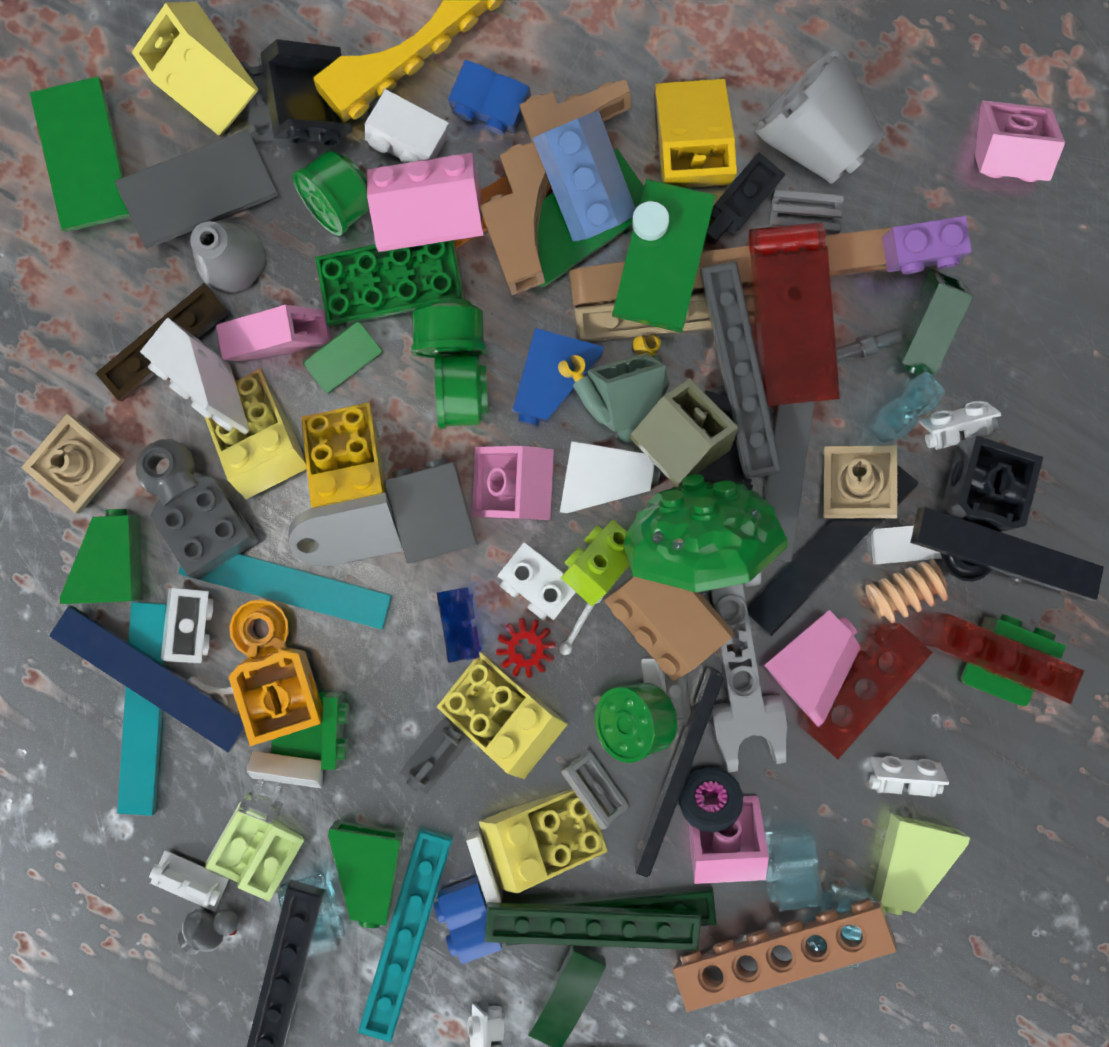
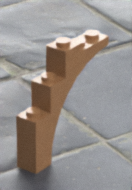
(516, 216)

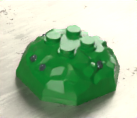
(704, 536)

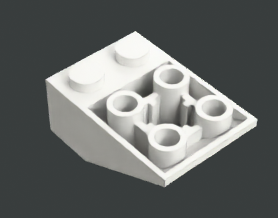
(196, 373)

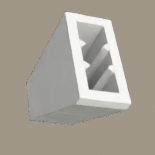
(604, 475)

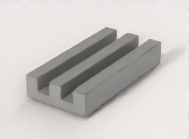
(805, 197)
(591, 793)

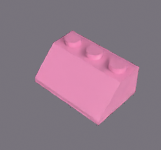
(425, 202)

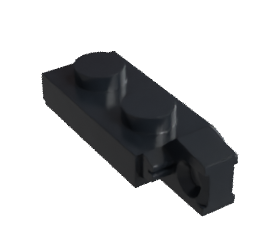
(743, 197)

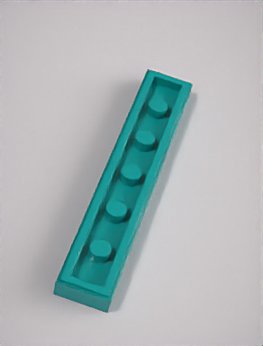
(302, 589)
(142, 720)
(405, 934)

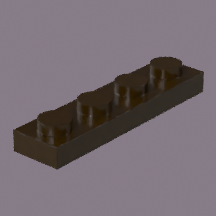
(130, 367)

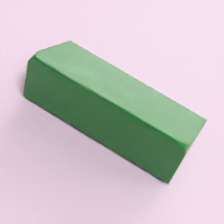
(342, 357)

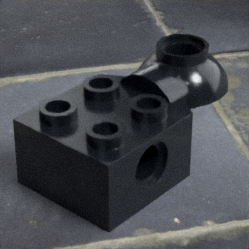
(990, 488)

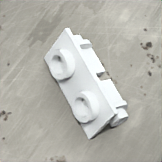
(975, 419)
(923, 776)
(189, 880)
(485, 1026)

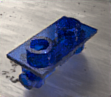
(456, 616)

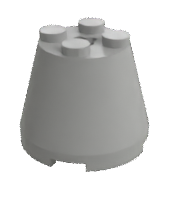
(823, 120)

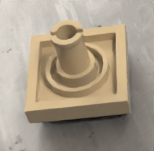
(73, 463)
(860, 481)

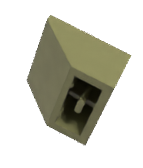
(684, 432)

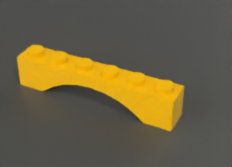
(357, 80)

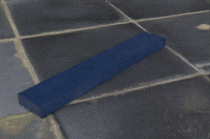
(148, 678)

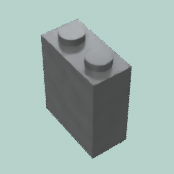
(430, 510)

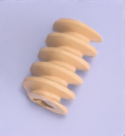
(907, 590)

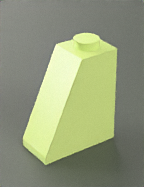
(914, 862)

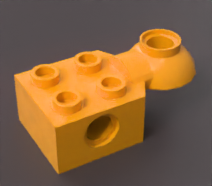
(276, 681)

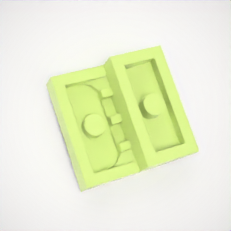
(254, 853)

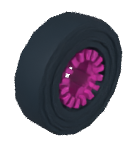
(709, 782)

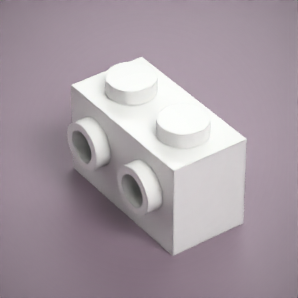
(404, 129)
(537, 581)
(185, 625)

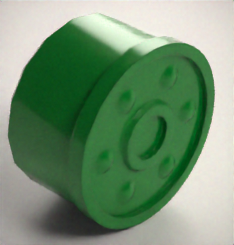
(333, 191)
(447, 328)
(460, 390)
(635, 721)

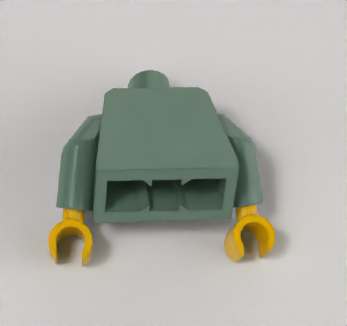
(622, 390)

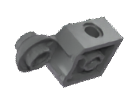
(192, 511)

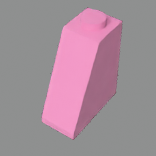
(273, 333)
(816, 664)

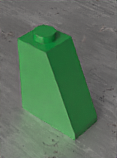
(107, 562)
(366, 869)

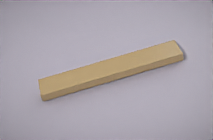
(598, 325)

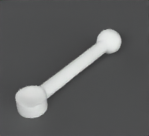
(566, 647)

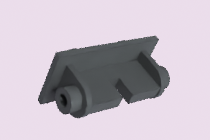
(434, 756)

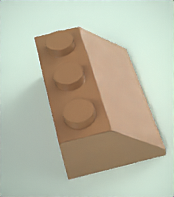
(670, 623)

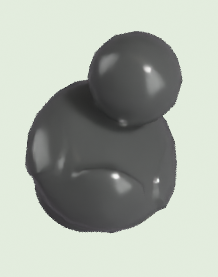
(204, 931)

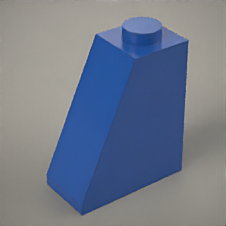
(541, 384)

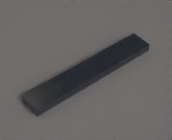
(1006, 554)
(817, 564)
(678, 772)
(286, 965)

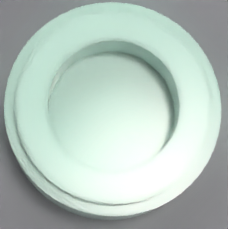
(650, 220)

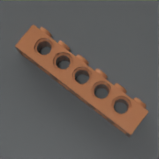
(701, 991)

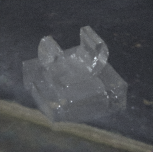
(262, 806)

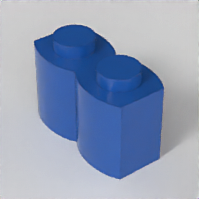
(488, 97)
(464, 912)

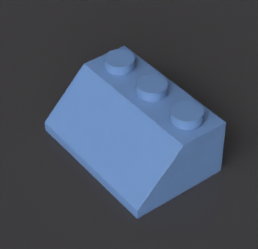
(585, 176)

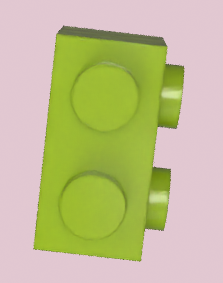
(599, 565)

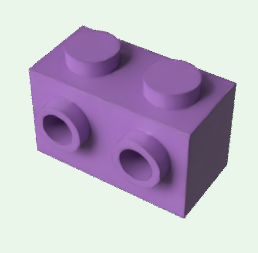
(926, 244)

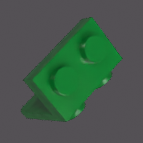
(1011, 628)
(320, 741)

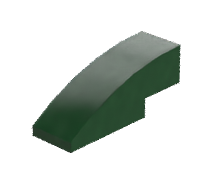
(567, 996)

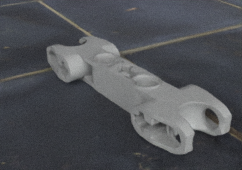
(746, 709)

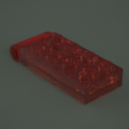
(793, 335)

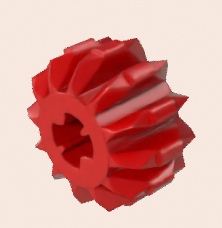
(518, 656)

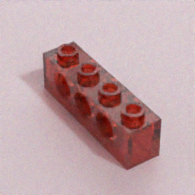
(907, 656)
(1003, 657)

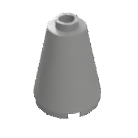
(227, 255)

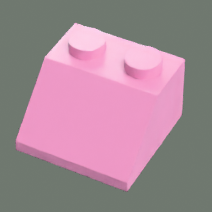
(1017, 141)
(512, 482)
(733, 853)

